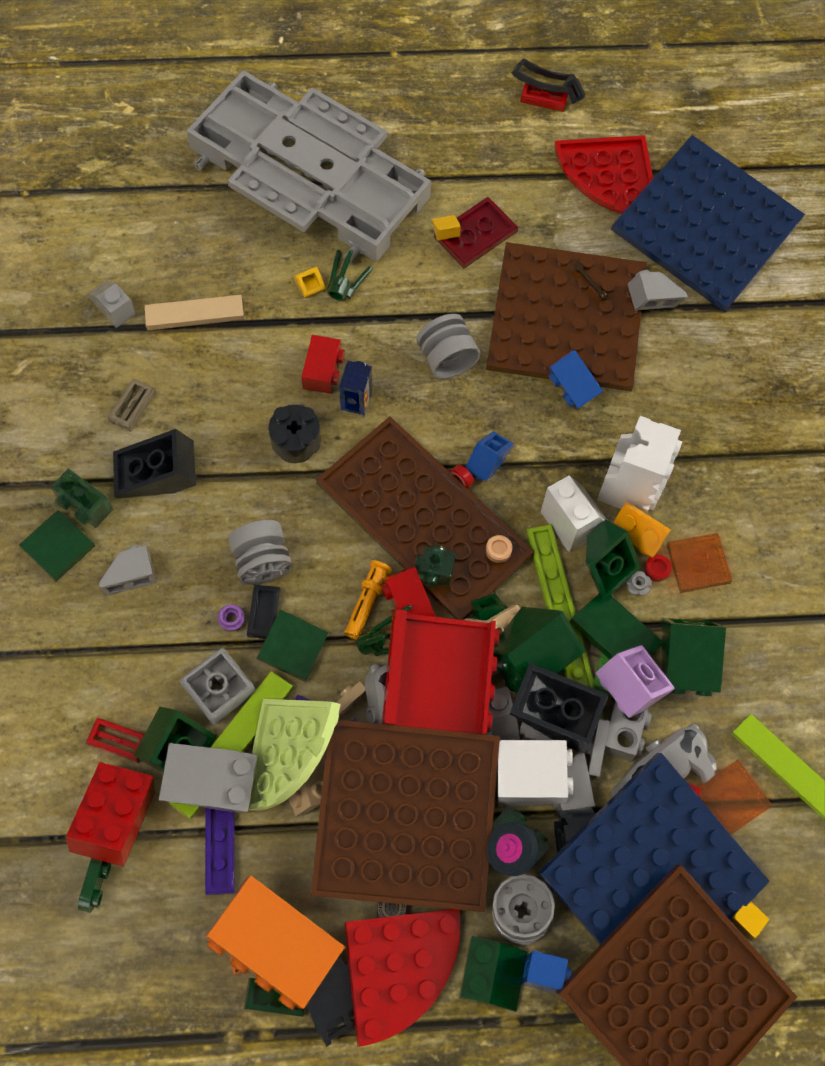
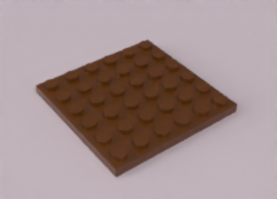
(552, 310)
(406, 816)
(677, 983)

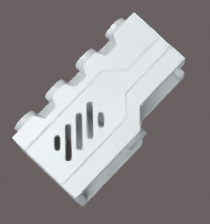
(641, 466)

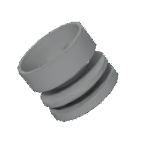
(448, 346)
(259, 552)
(522, 892)

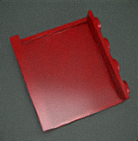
(440, 673)

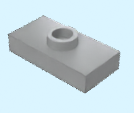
(597, 748)

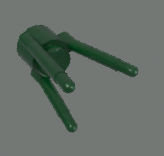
(339, 286)
(373, 640)

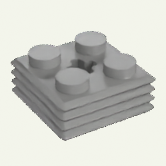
(219, 669)

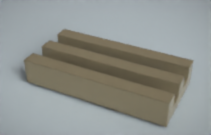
(122, 422)

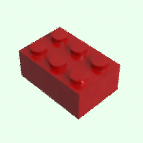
(110, 814)

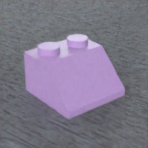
(634, 680)

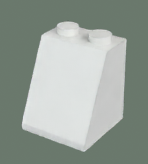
(571, 512)
(533, 772)

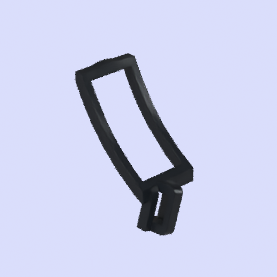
(571, 86)

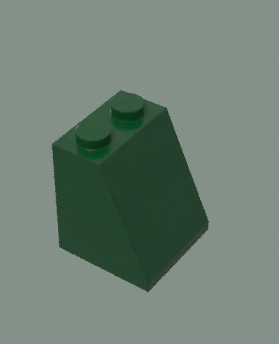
(536, 638)
(693, 655)

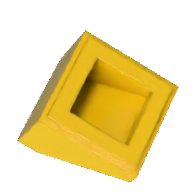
(446, 227)
(309, 282)
(750, 920)

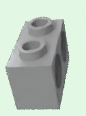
(621, 726)

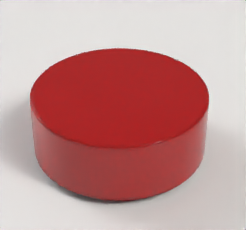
(463, 475)
(658, 568)

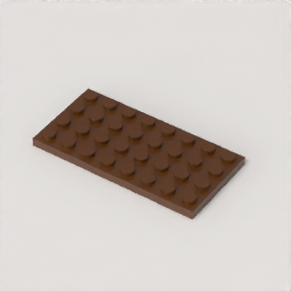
(415, 502)

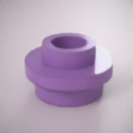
(229, 610)

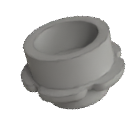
(639, 590)

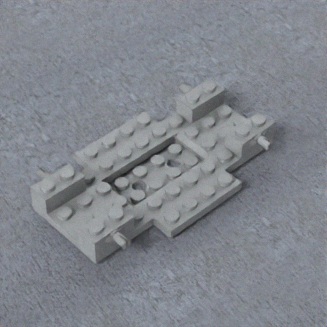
(368, 186)

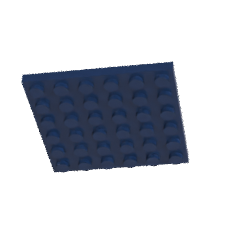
(707, 223)
(637, 841)

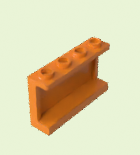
(274, 943)

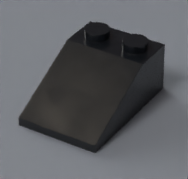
(155, 466)
(559, 707)

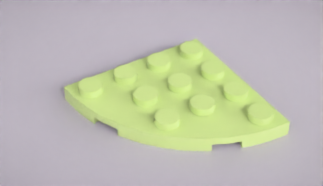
(289, 747)

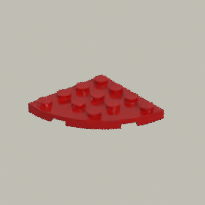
(607, 169)
(398, 969)

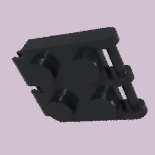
(332, 1003)

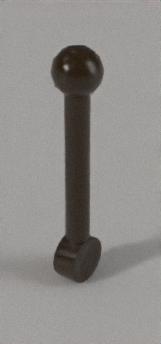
(578, 267)

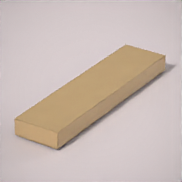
(194, 312)

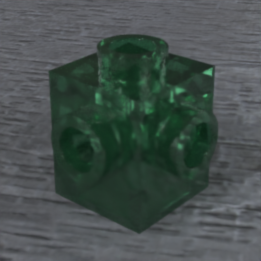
(435, 565)

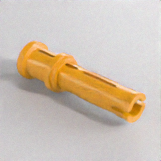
(370, 590)

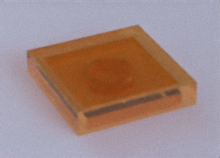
(699, 562)
(734, 797)

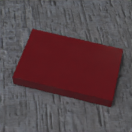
(481, 231)

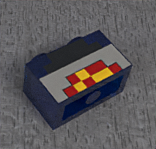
(356, 387)

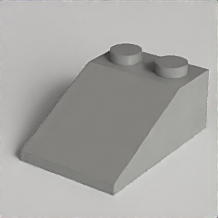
(208, 777)

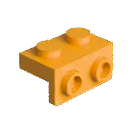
(643, 530)

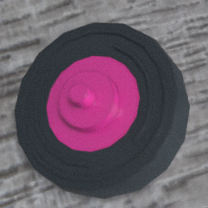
(512, 849)

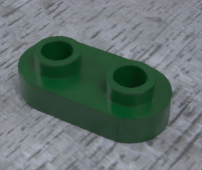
(91, 894)

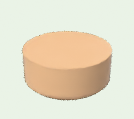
(498, 548)

